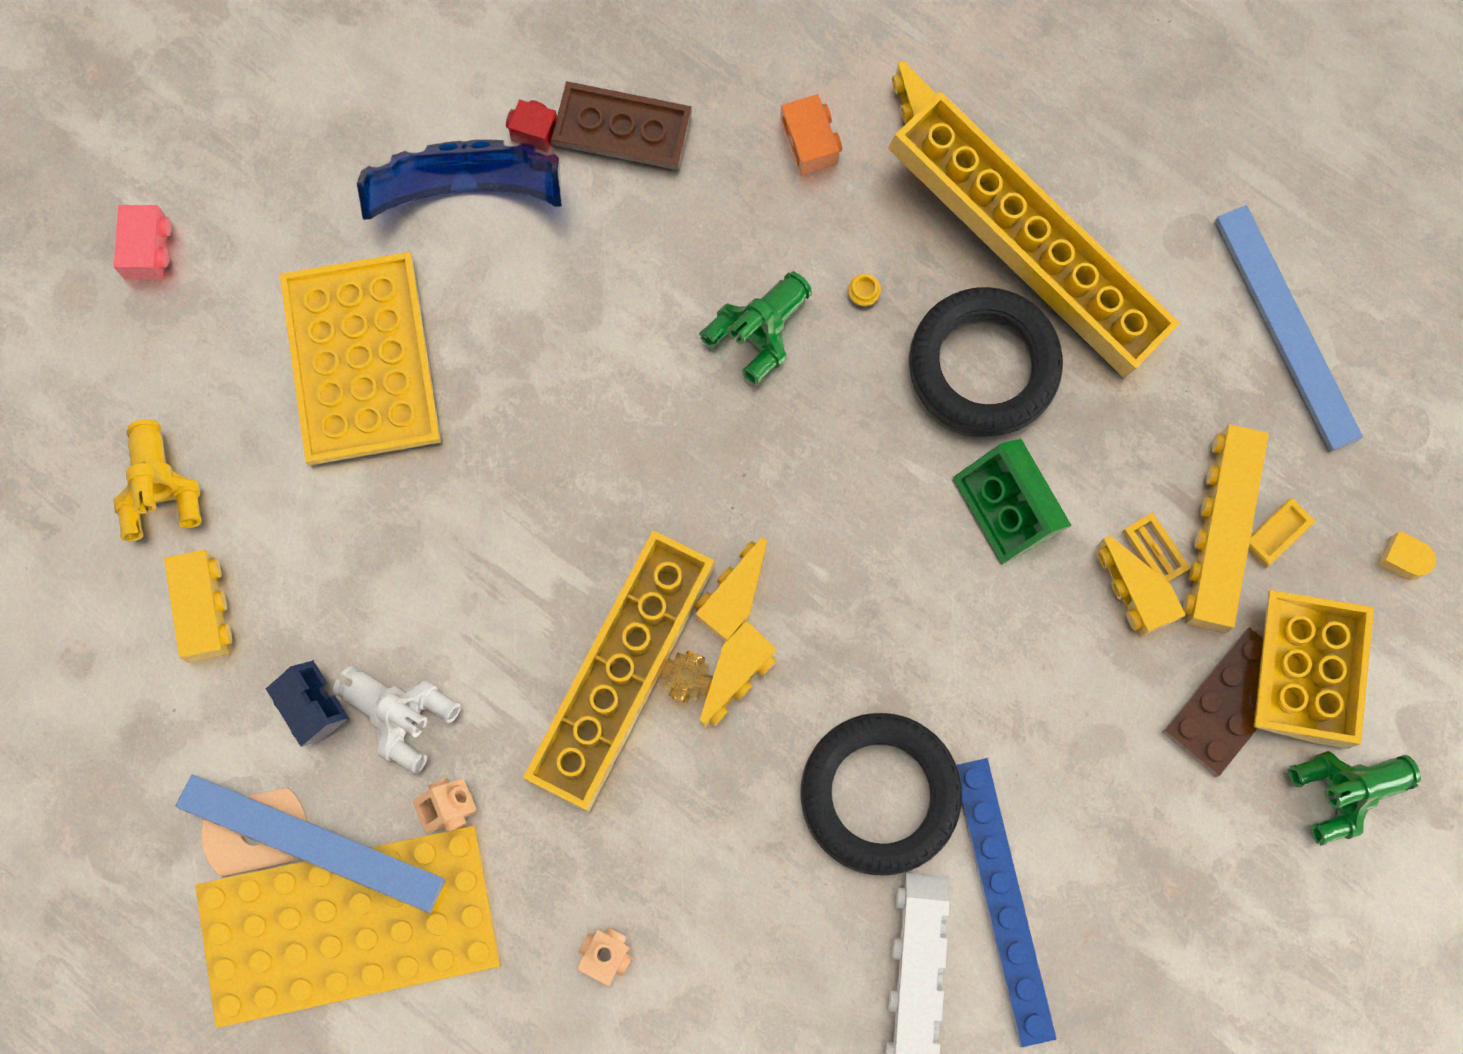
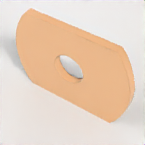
(232, 855)

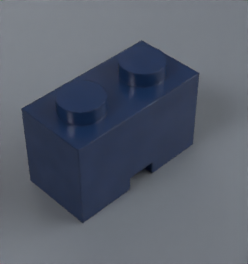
(305, 703)

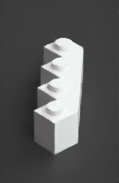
(921, 964)

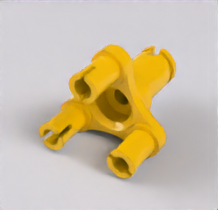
(152, 482)

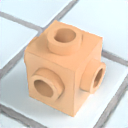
(444, 805)
(592, 963)

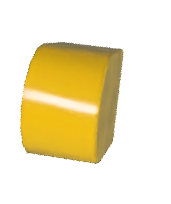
(1408, 556)

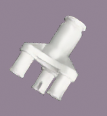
(394, 711)

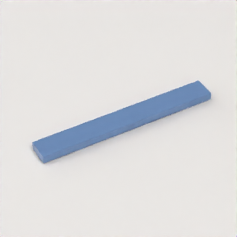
(1288, 328)
(311, 843)

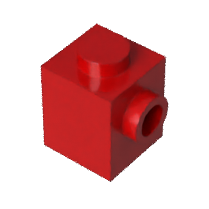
(532, 124)

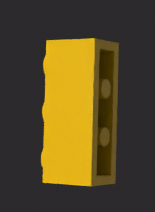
(197, 606)

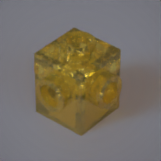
(691, 689)

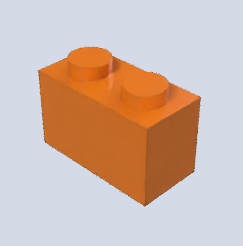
(810, 134)

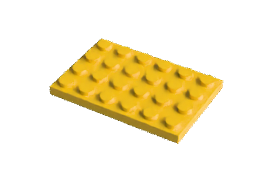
(359, 358)

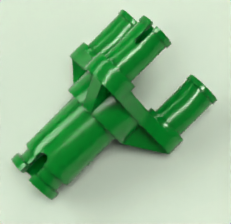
(761, 324)
(1353, 790)

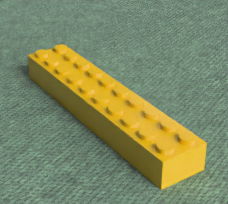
(1032, 234)

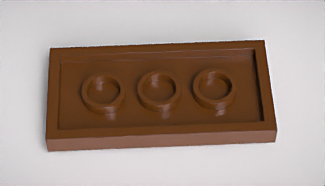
(621, 125)
(1223, 707)

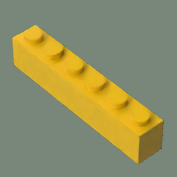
(1226, 528)

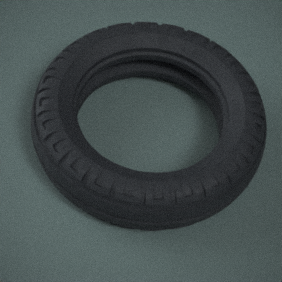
(996, 306)
(925, 749)

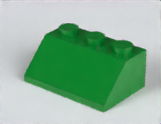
(1011, 500)

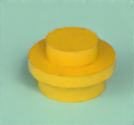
(864, 290)

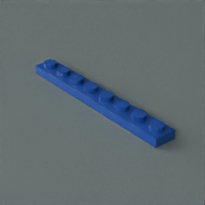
(1004, 905)

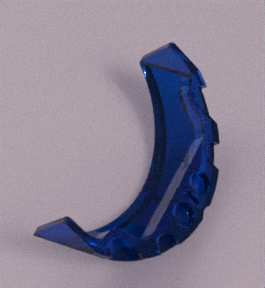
(459, 168)

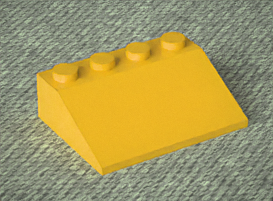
(1314, 669)

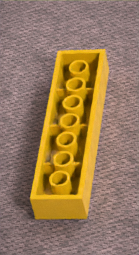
(620, 671)

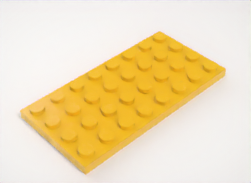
(317, 939)

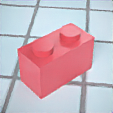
(141, 242)

